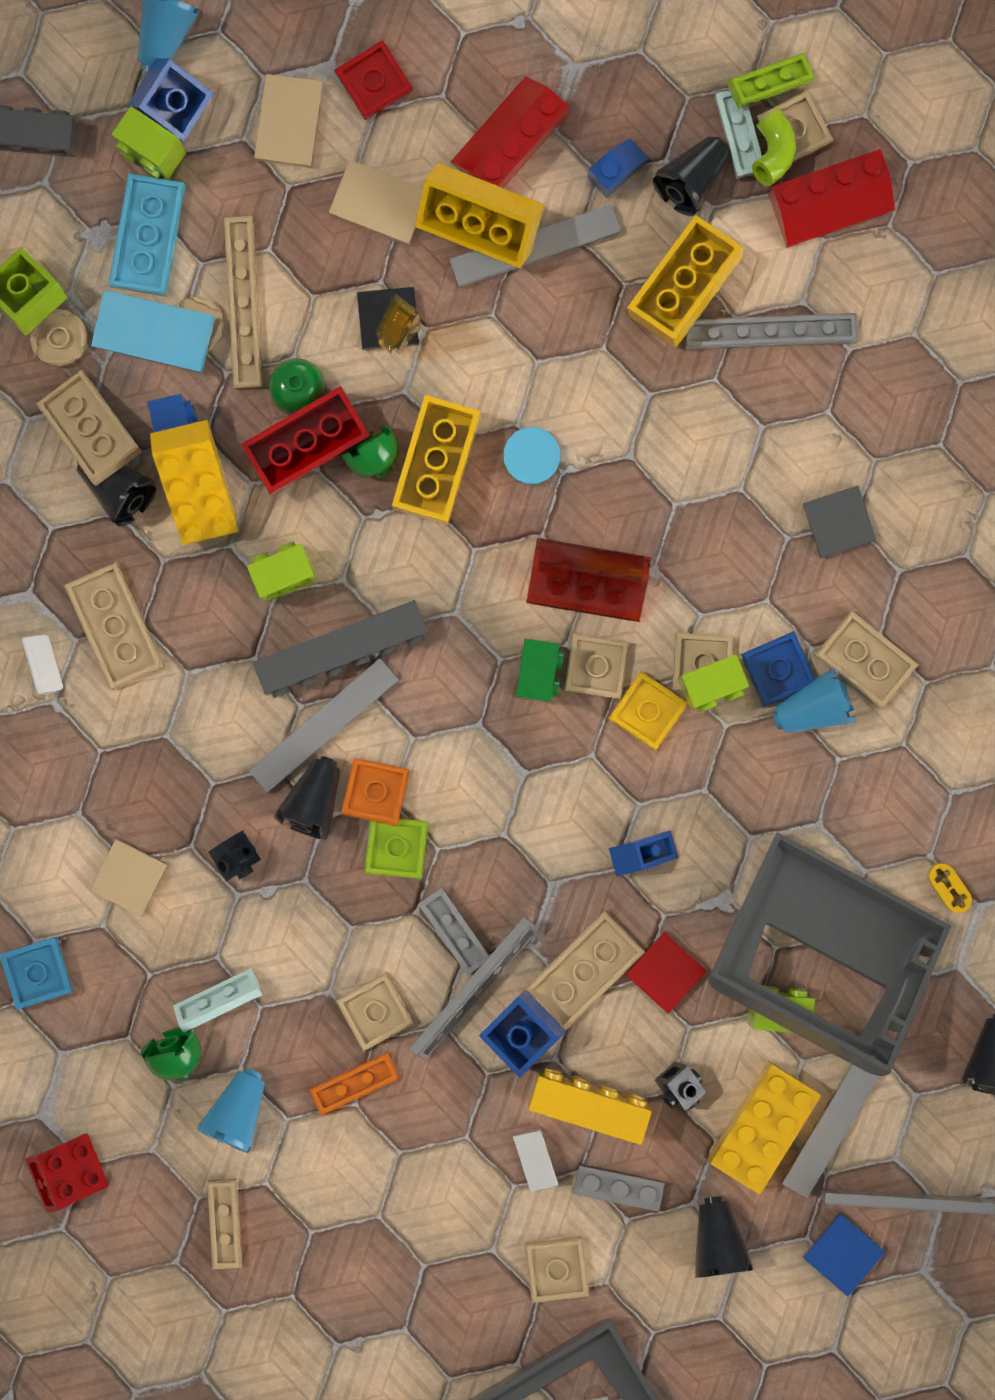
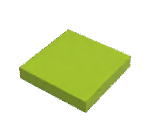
(397, 849)

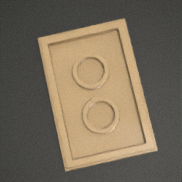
(288, 120)
(377, 202)
(866, 659)

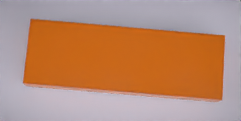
(354, 1083)

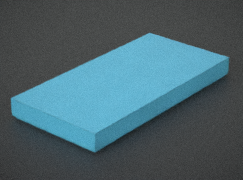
(147, 235)
(153, 331)

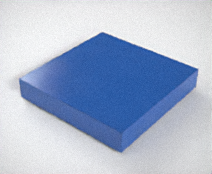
(778, 668)
(843, 1254)

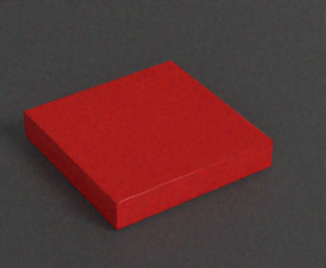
(373, 80)
(665, 972)

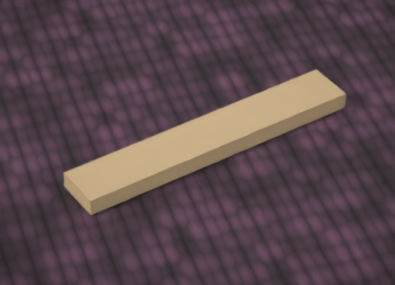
(243, 302)

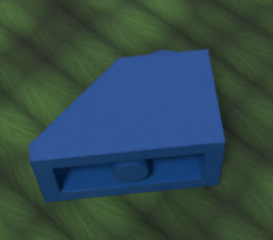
(616, 167)
(643, 853)

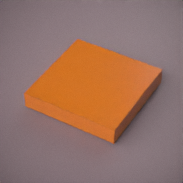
(375, 792)

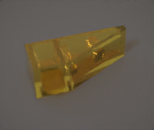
(398, 326)

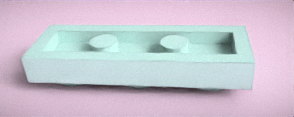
(738, 133)
(217, 1000)

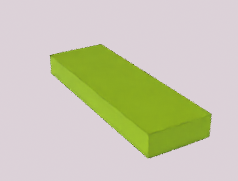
(770, 80)

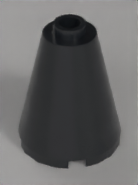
(691, 175)
(122, 493)
(312, 800)
(981, 1065)
(719, 1241)

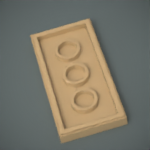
(88, 428)
(114, 625)
(585, 970)

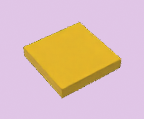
(648, 710)

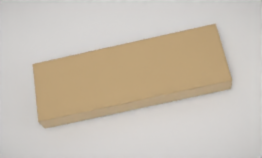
(224, 1224)

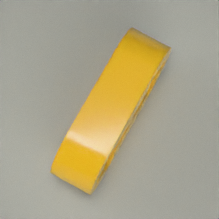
(954, 883)

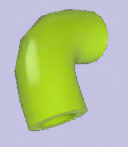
(780, 150)

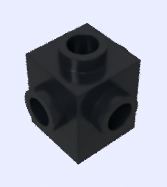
(235, 856)
(680, 1086)

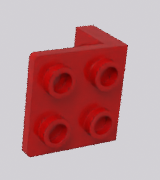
(67, 1173)

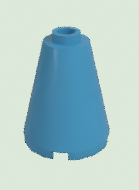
(163, 29)
(816, 706)
(235, 1112)

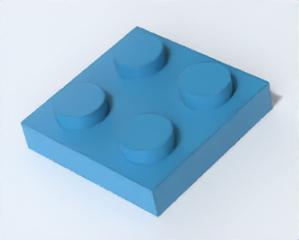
(36, 973)

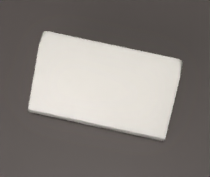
(42, 664)
(535, 1160)

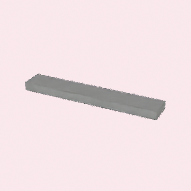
(548, 242)
(772, 331)
(323, 725)
(474, 988)
(829, 1130)
(908, 1201)

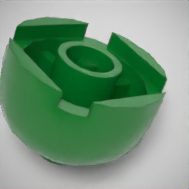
(296, 385)
(373, 454)
(173, 1056)

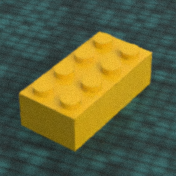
(479, 215)
(685, 281)
(436, 460)
(194, 482)
(589, 1106)
(764, 1127)

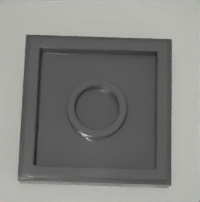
(839, 521)

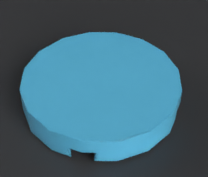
(531, 455)

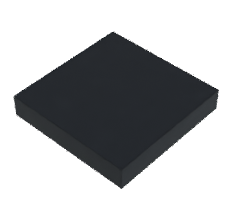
(372, 308)

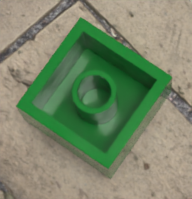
(538, 671)

